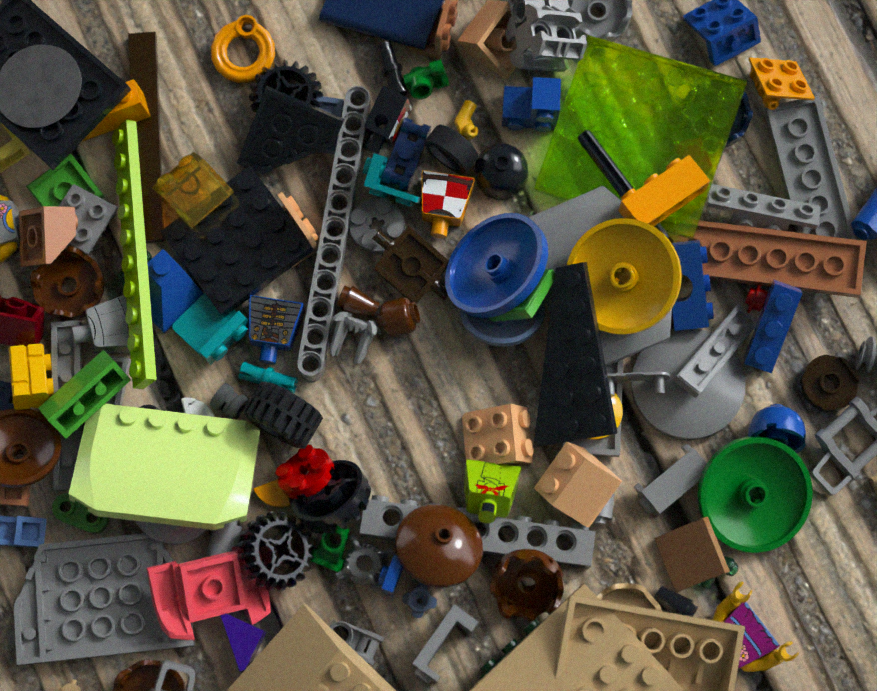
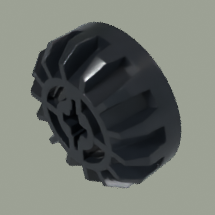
(336, 502)

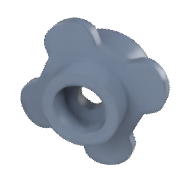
(419, 608)

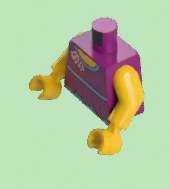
(758, 646)

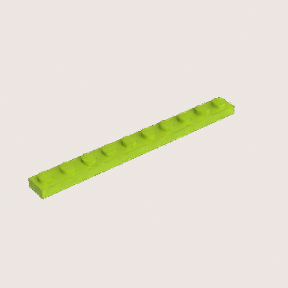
(134, 260)

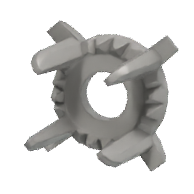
(346, 321)
(364, 578)

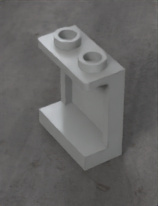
(454, 617)

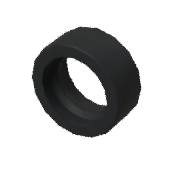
(451, 149)

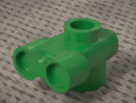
(423, 79)
(330, 553)

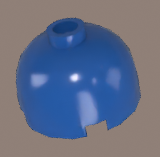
(779, 424)

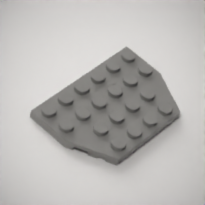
(90, 601)

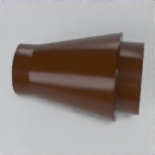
(357, 302)

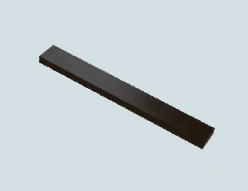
(144, 70)

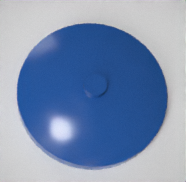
(496, 265)

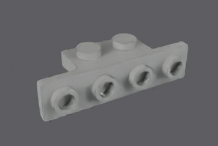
(763, 210)

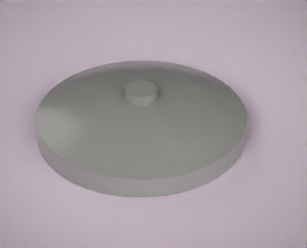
(678, 412)

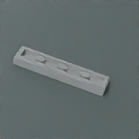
(716, 351)

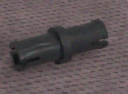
(391, 68)

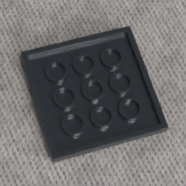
(239, 243)

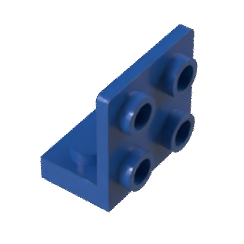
(725, 27)

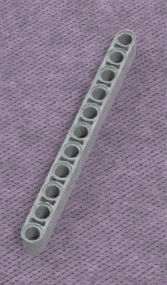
(334, 245)

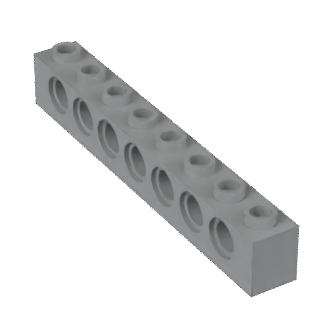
(581, 538)

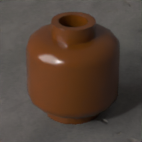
(398, 317)

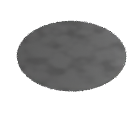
(39, 86)

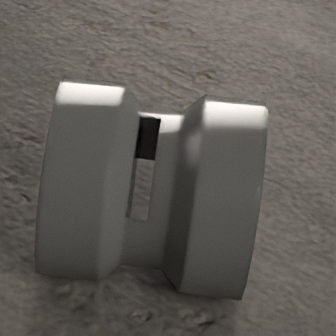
(229, 402)

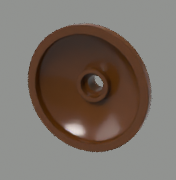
(33, 437)
(434, 559)

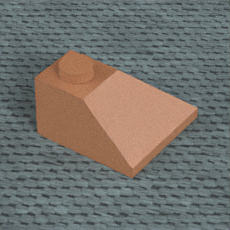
(45, 233)

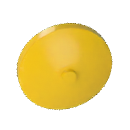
(630, 273)

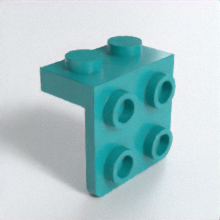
(374, 170)
(208, 330)

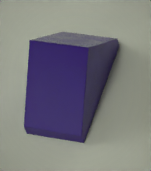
(243, 640)

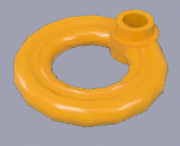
(232, 31)

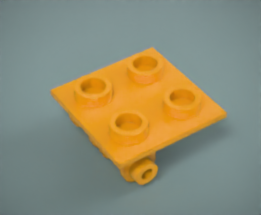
(778, 80)

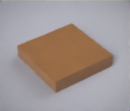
(691, 554)

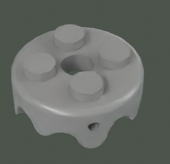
(608, 27)

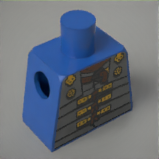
(273, 325)

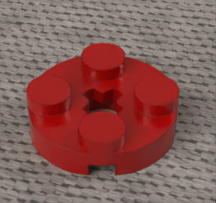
(292, 477)

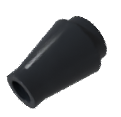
(674, 602)

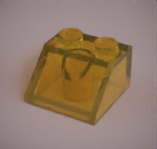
(192, 189)

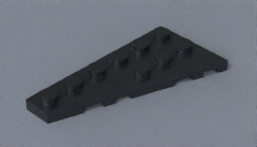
(574, 382)

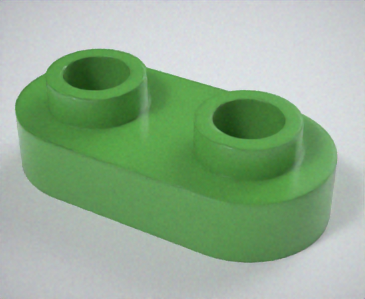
(77, 515)

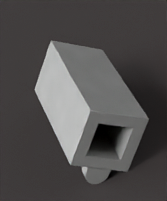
(672, 483)

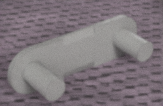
(656, 377)

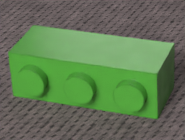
(84, 394)

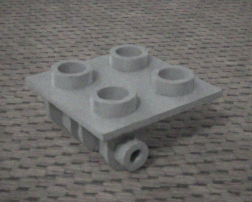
(92, 216)

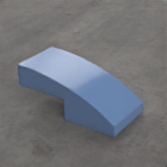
(22, 531)

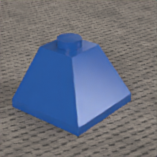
(170, 290)

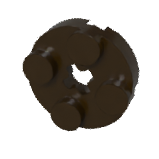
(832, 367)

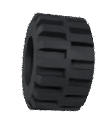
(283, 415)

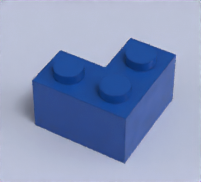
(532, 106)

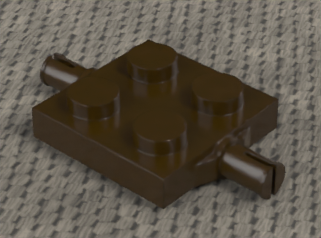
(411, 265)

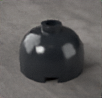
(501, 171)

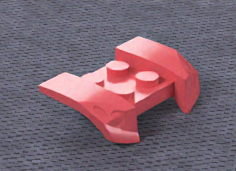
(203, 591)

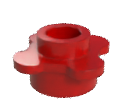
(755, 298)

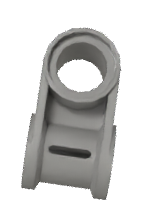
(358, 640)

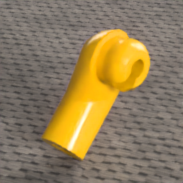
(463, 120)

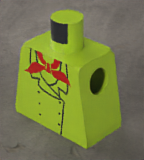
(490, 489)

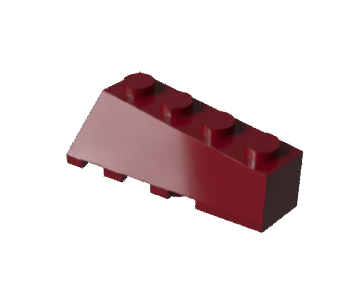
(20, 322)

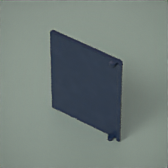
(393, 20)

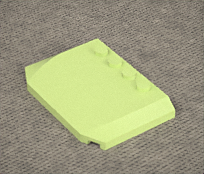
(165, 467)

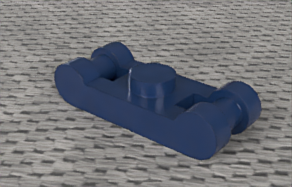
(406, 154)

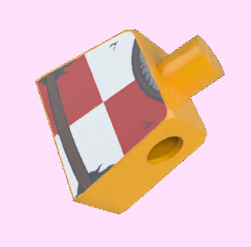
(444, 200)

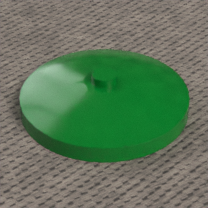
(755, 494)

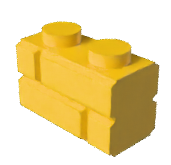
(29, 376)

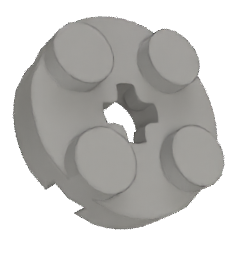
(379, 210)

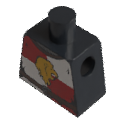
(388, 108)

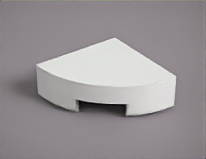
(196, 407)

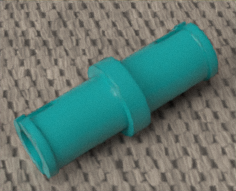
(258, 374)

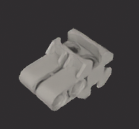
(538, 36)

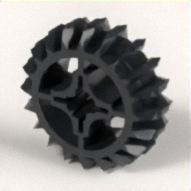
(280, 75)
(288, 533)

